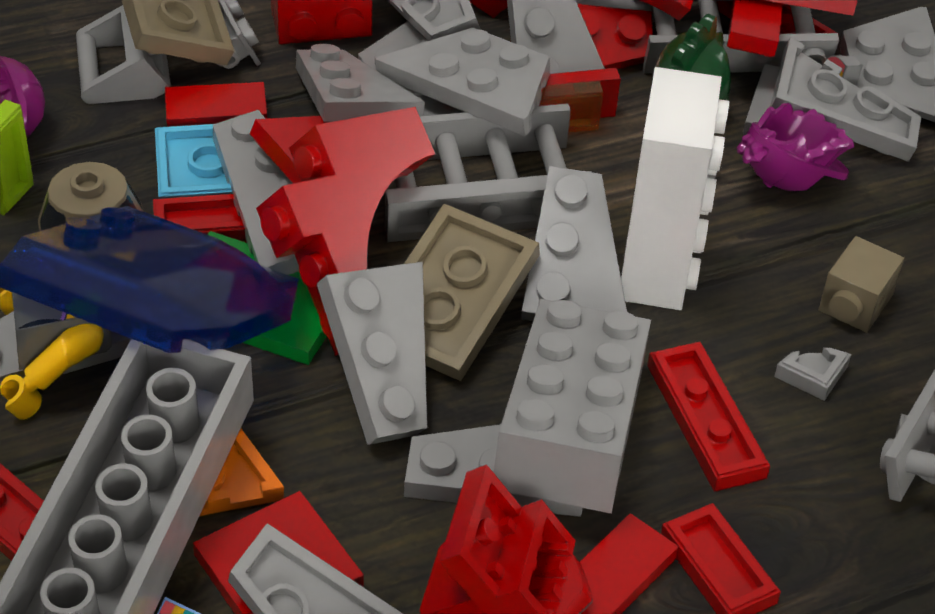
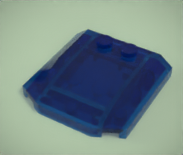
(149, 280)

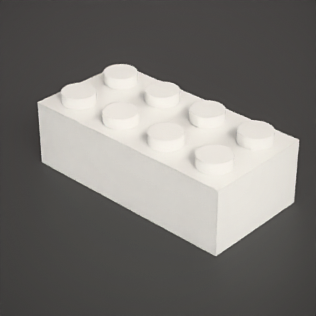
(674, 187)

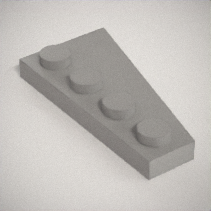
(252, 181)

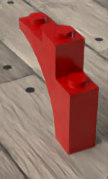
(343, 177)

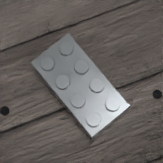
(572, 405)

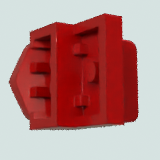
(504, 557)

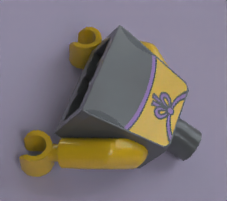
(46, 348)

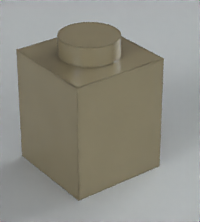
(861, 284)

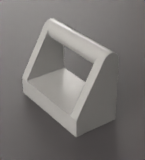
(137, 78)

